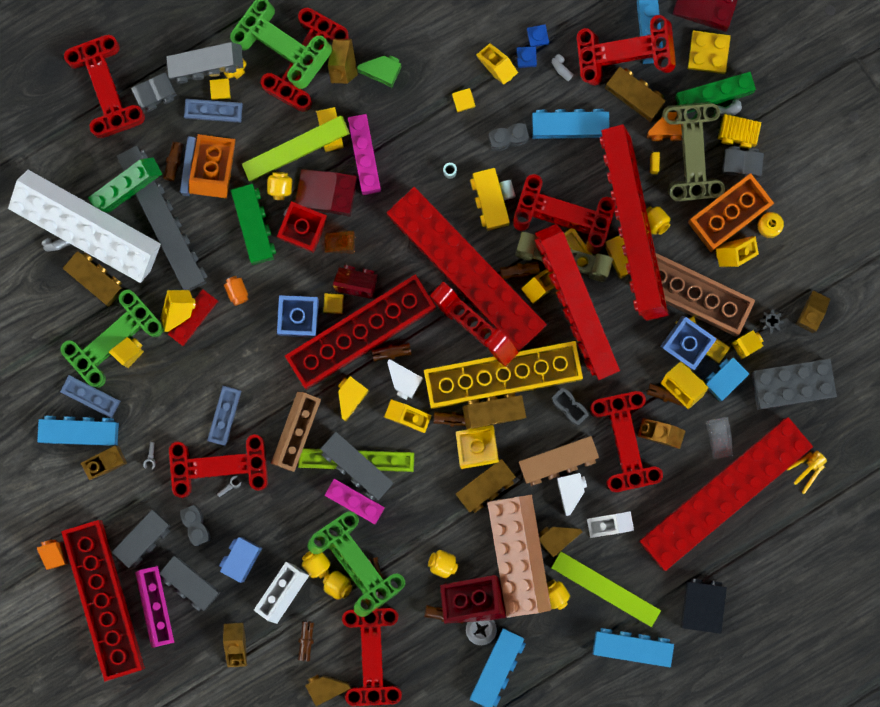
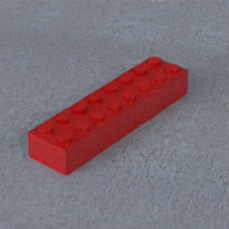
(577, 302)
(360, 332)
(103, 600)

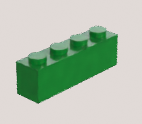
(718, 91)
(125, 185)
(252, 224)

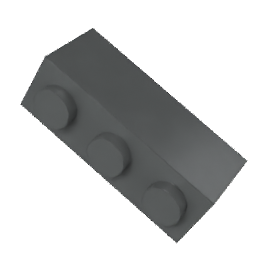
(142, 539)
(189, 583)

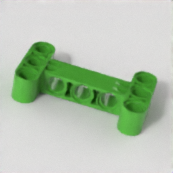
(281, 43)
(99, 349)
(356, 563)

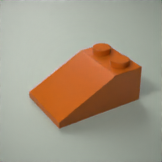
(211, 166)

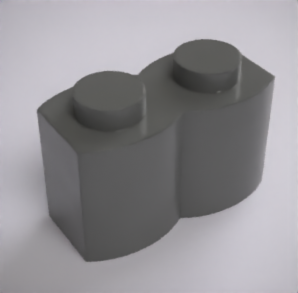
(154, 91)
(513, 136)
(742, 162)
(565, 402)
(197, 530)

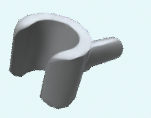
(150, 456)
(229, 487)

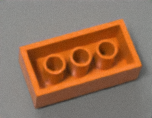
(730, 212)

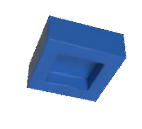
(537, 36)
(526, 57)

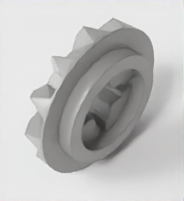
(480, 639)

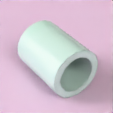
(449, 175)
(507, 189)

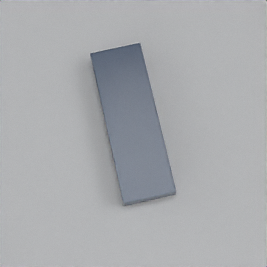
(213, 110)
(189, 154)
(90, 396)
(224, 415)

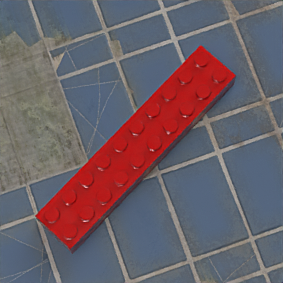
(634, 223)
(466, 269)
(725, 493)

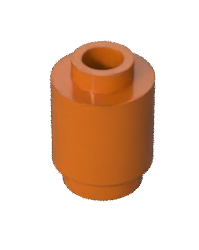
(236, 290)

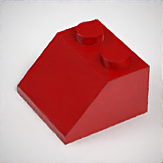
(302, 227)

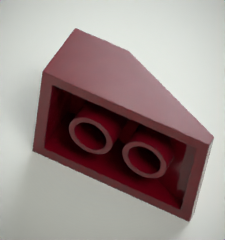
(710, 13)
(326, 191)
(355, 282)
(473, 600)

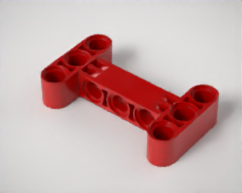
(626, 50)
(284, 83)
(104, 86)
(564, 213)
(497, 342)
(626, 441)
(217, 466)
(372, 659)

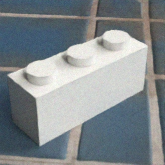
(281, 592)

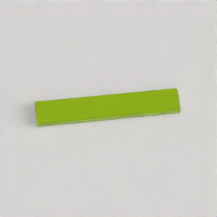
(295, 148)
(382, 460)
(606, 589)

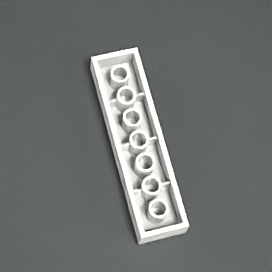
(84, 226)

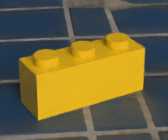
(490, 199)

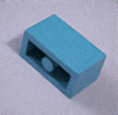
(726, 379)

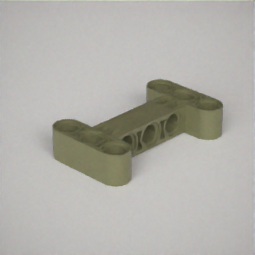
(693, 151)
(597, 266)

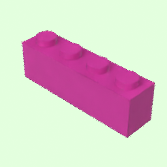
(364, 154)
(154, 607)

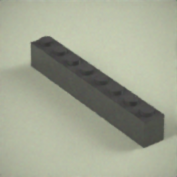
(166, 227)

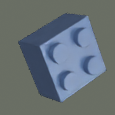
(297, 316)
(688, 342)
(240, 559)

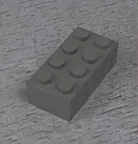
(793, 384)

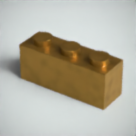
(635, 93)
(93, 278)
(494, 411)
(486, 486)

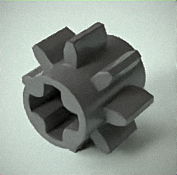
(767, 325)

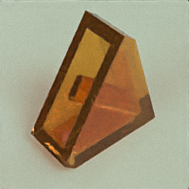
(340, 242)

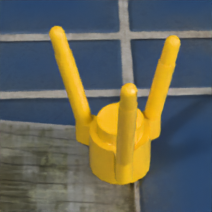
(815, 462)

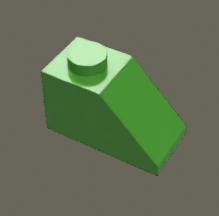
(381, 69)

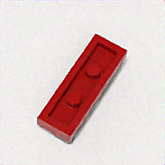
(203, 305)

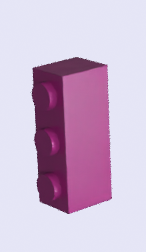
(354, 501)

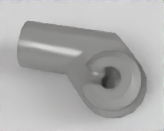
(560, 68)
(733, 109)
(57, 245)

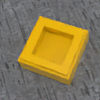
(220, 89)
(463, 100)
(654, 162)
(333, 303)
(717, 351)

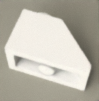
(404, 380)
(571, 491)
(610, 524)

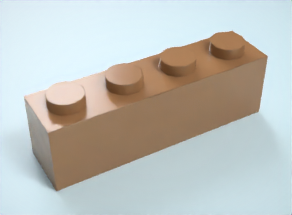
(295, 431)
(558, 460)

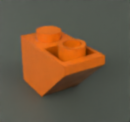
(665, 130)
(52, 554)

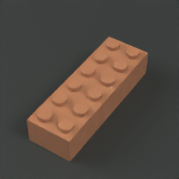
(703, 297)
(519, 556)

